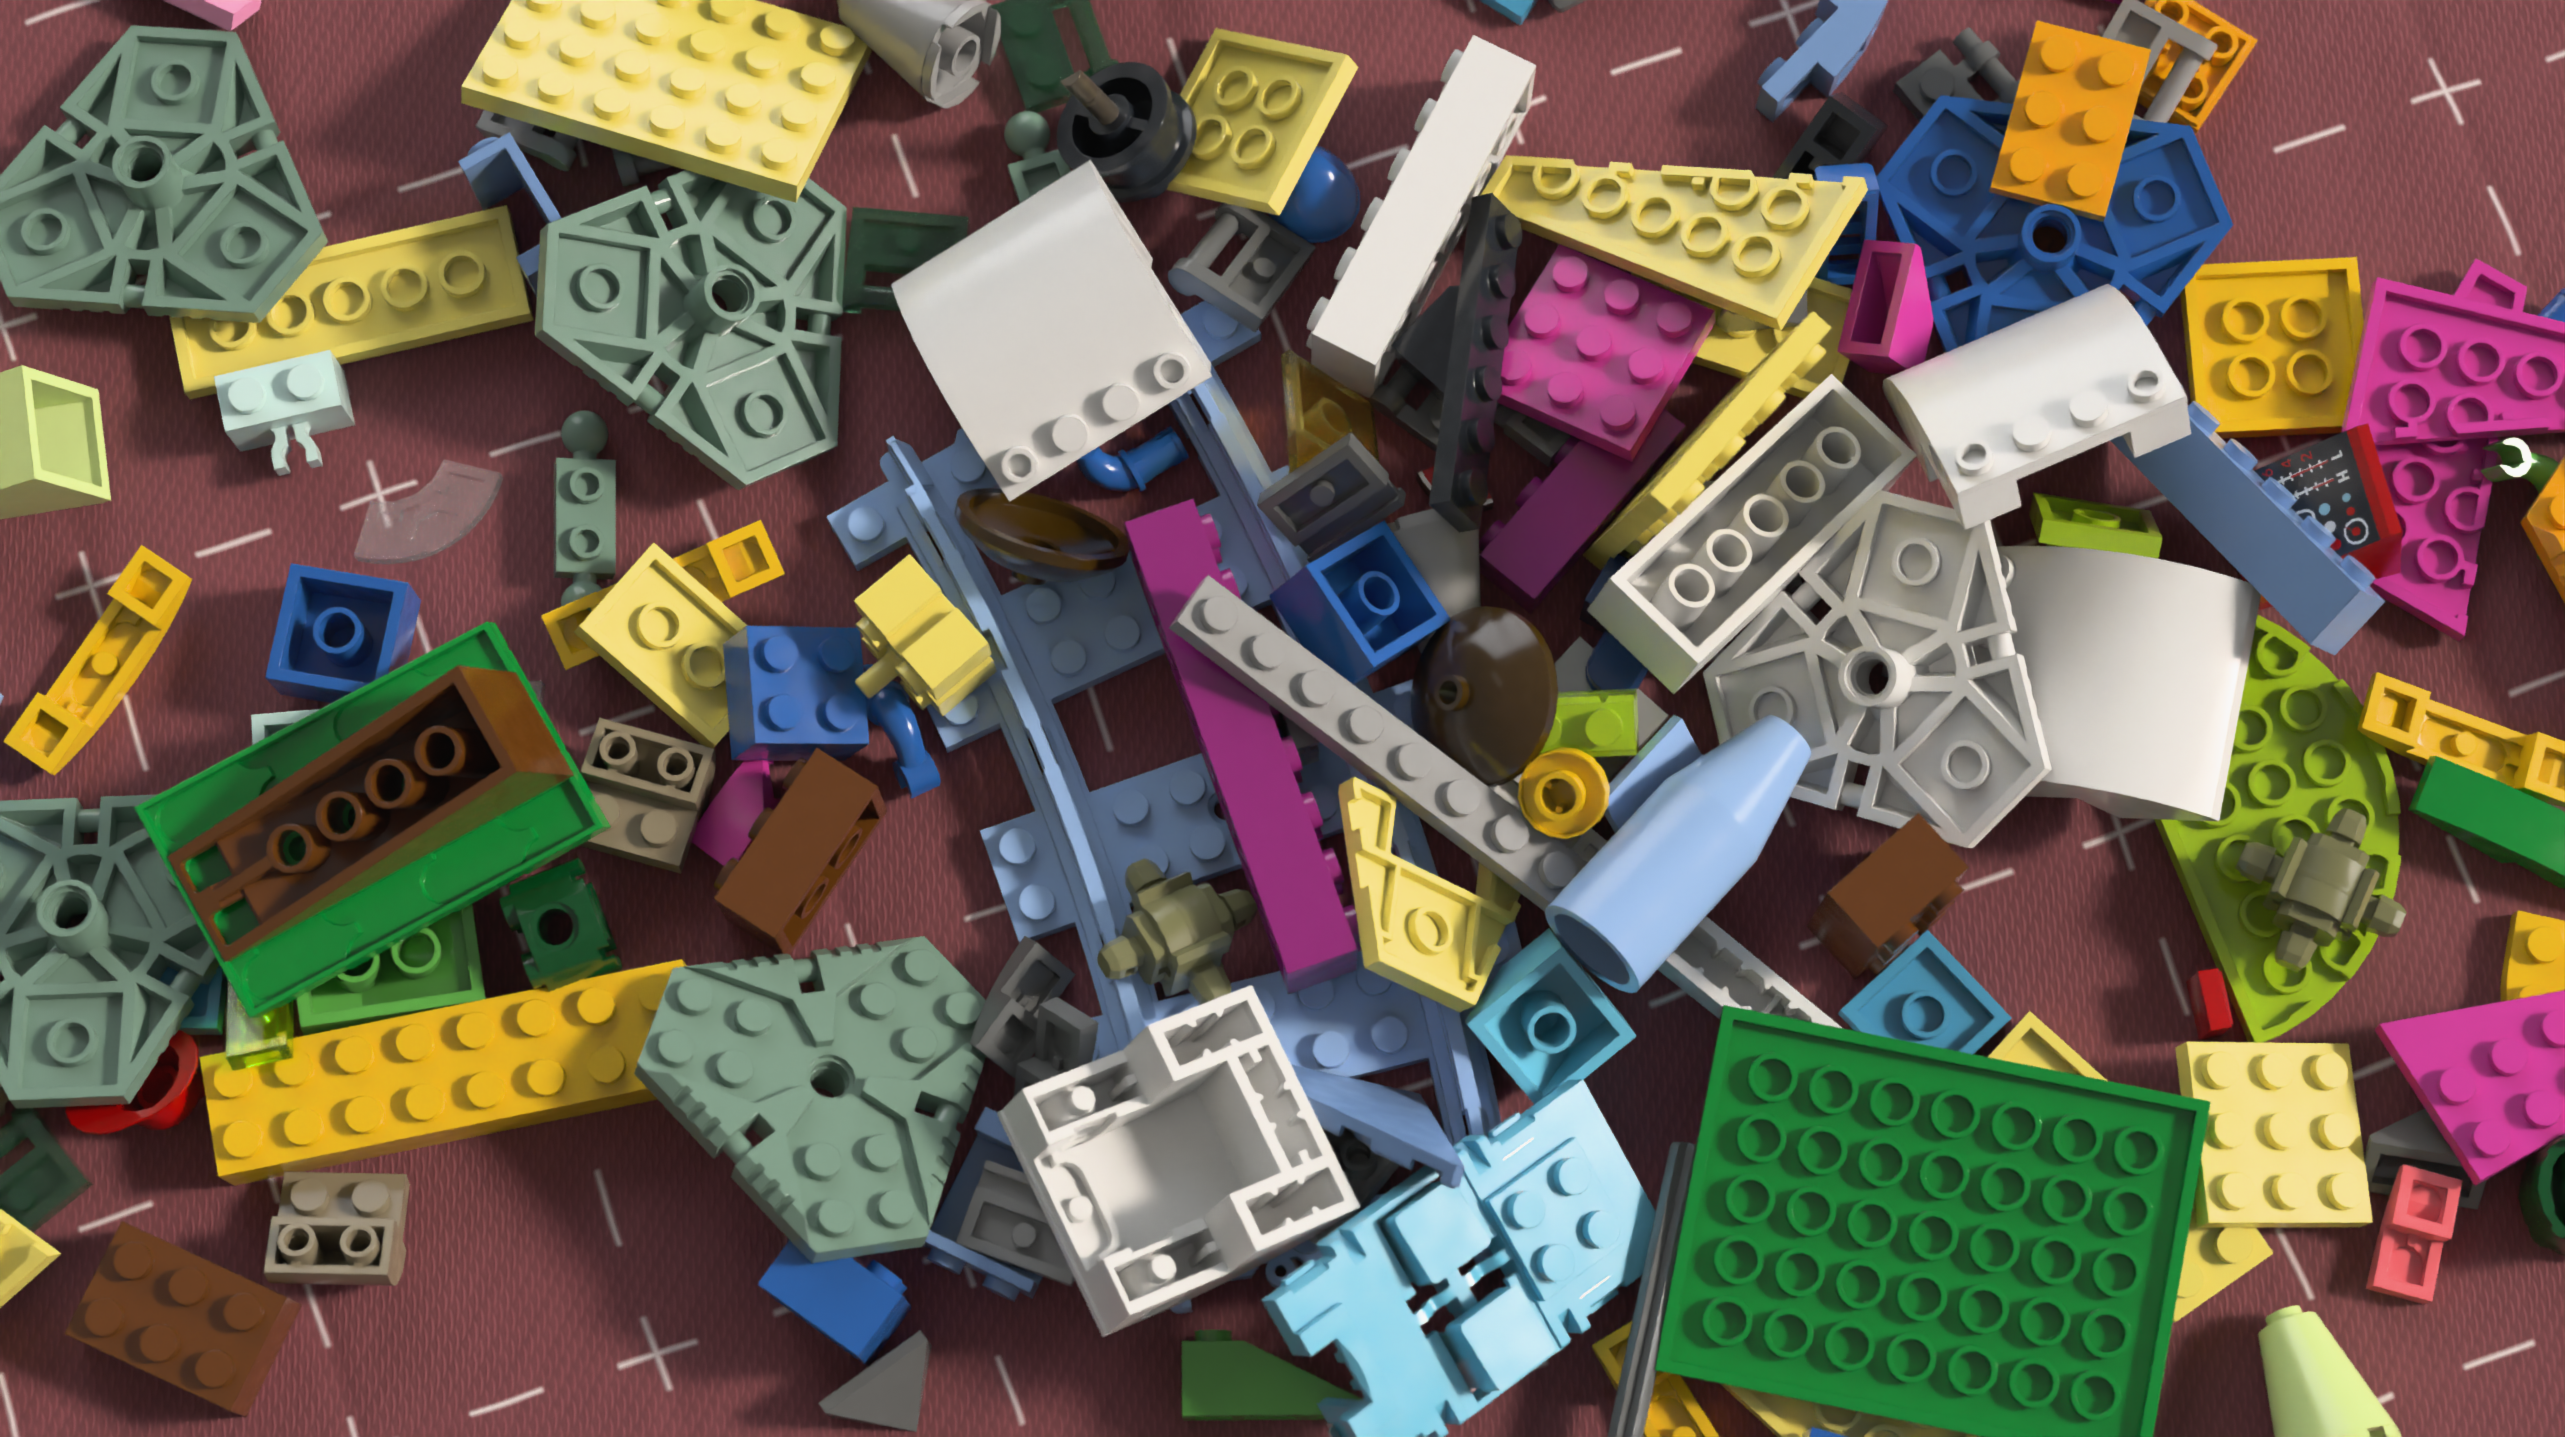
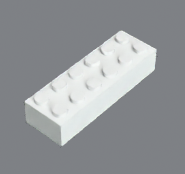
(1421, 216)
(1750, 533)

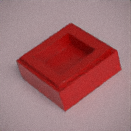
(2209, 1003)

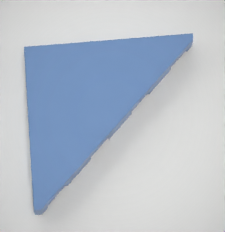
(1385, 1117)

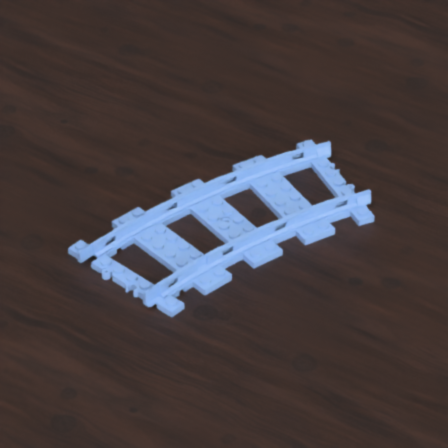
(1073, 851)

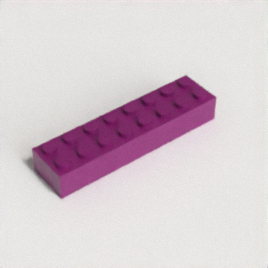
(1248, 762)

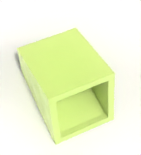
(49, 444)

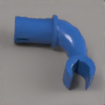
(1137, 466)
(893, 712)

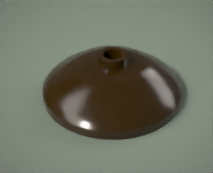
(1040, 536)
(1486, 693)

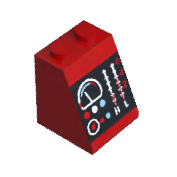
(2348, 494)

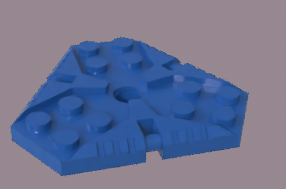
(2151, 244)

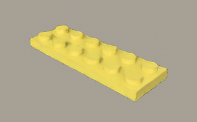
(373, 300)

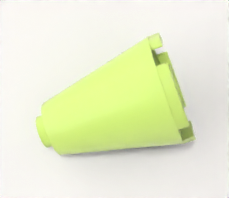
(2314, 1383)

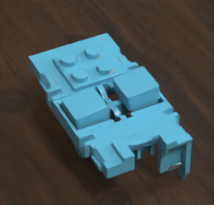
(1561, 1226)

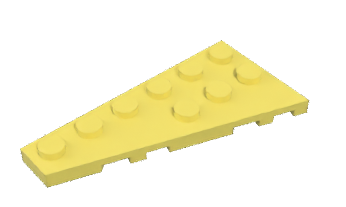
(1693, 229)

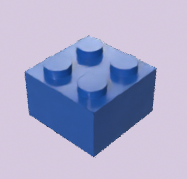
(1360, 605)
(339, 632)
(795, 693)
(840, 1299)

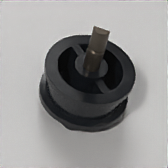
(1128, 128)

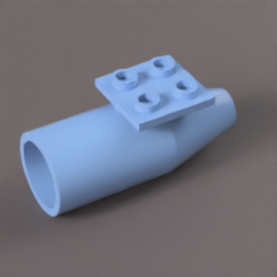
(1678, 846)

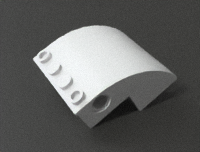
(1049, 331)
(2037, 399)
(2131, 675)
(1177, 1160)

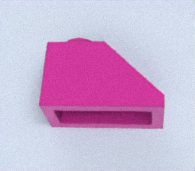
(1888, 309)

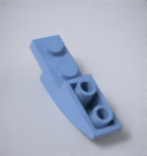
(1825, 54)

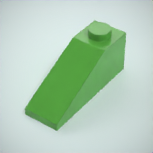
(1246, 1383)

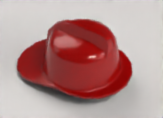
(161, 1101)

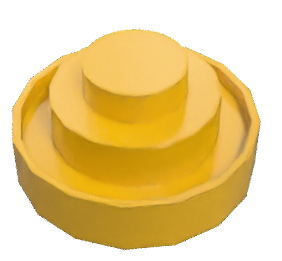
(1563, 792)

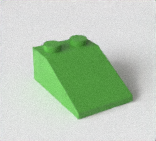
(415, 976)

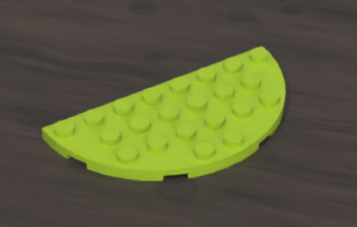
(2286, 777)

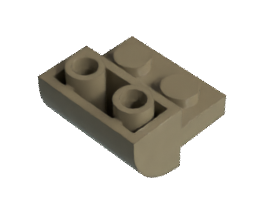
(648, 791)
(338, 1229)

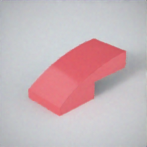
(2412, 1234)

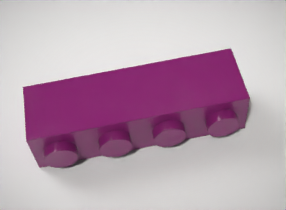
(1568, 512)

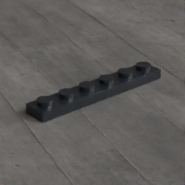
(1475, 363)

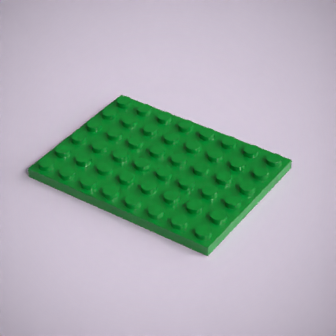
(1931, 1233)

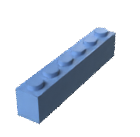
(2261, 533)

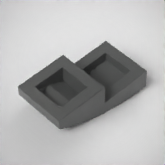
(1010, 1013)
(1062, 1043)

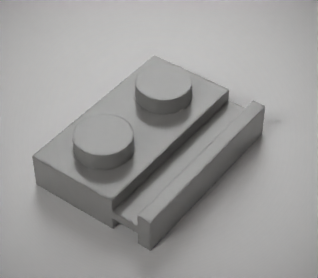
(1011, 1226)

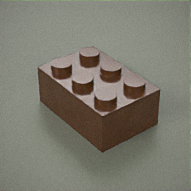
(799, 851)
(1889, 899)
(183, 1319)

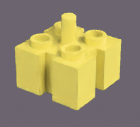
(920, 639)

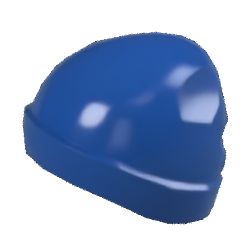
(1322, 199)

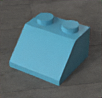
(1547, 1019)

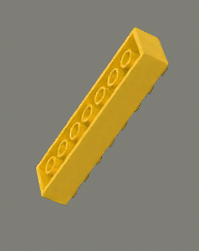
(435, 1076)

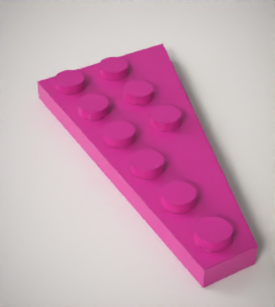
(2454, 369)
(2443, 498)
(2488, 1077)

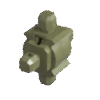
(2320, 889)
(1176, 933)

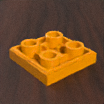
(2212, 76)

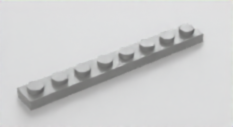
(1375, 742)

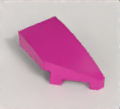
(728, 819)

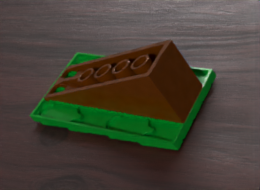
(371, 819)

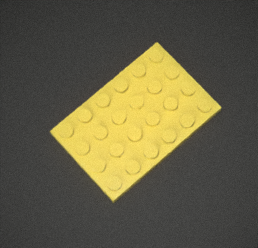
(681, 82)
(1712, 443)

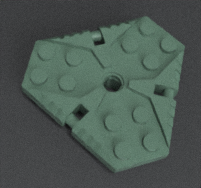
(206, 230)
(640, 303)
(87, 1000)
(880, 1033)

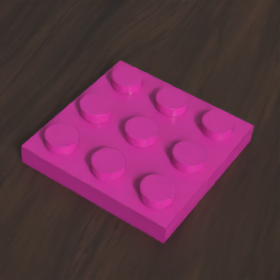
(1599, 351)

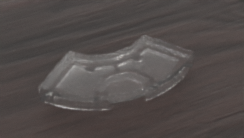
(430, 518)

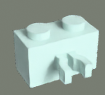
(285, 404)

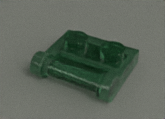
(1038, 52)
(893, 244)
(43, 1178)

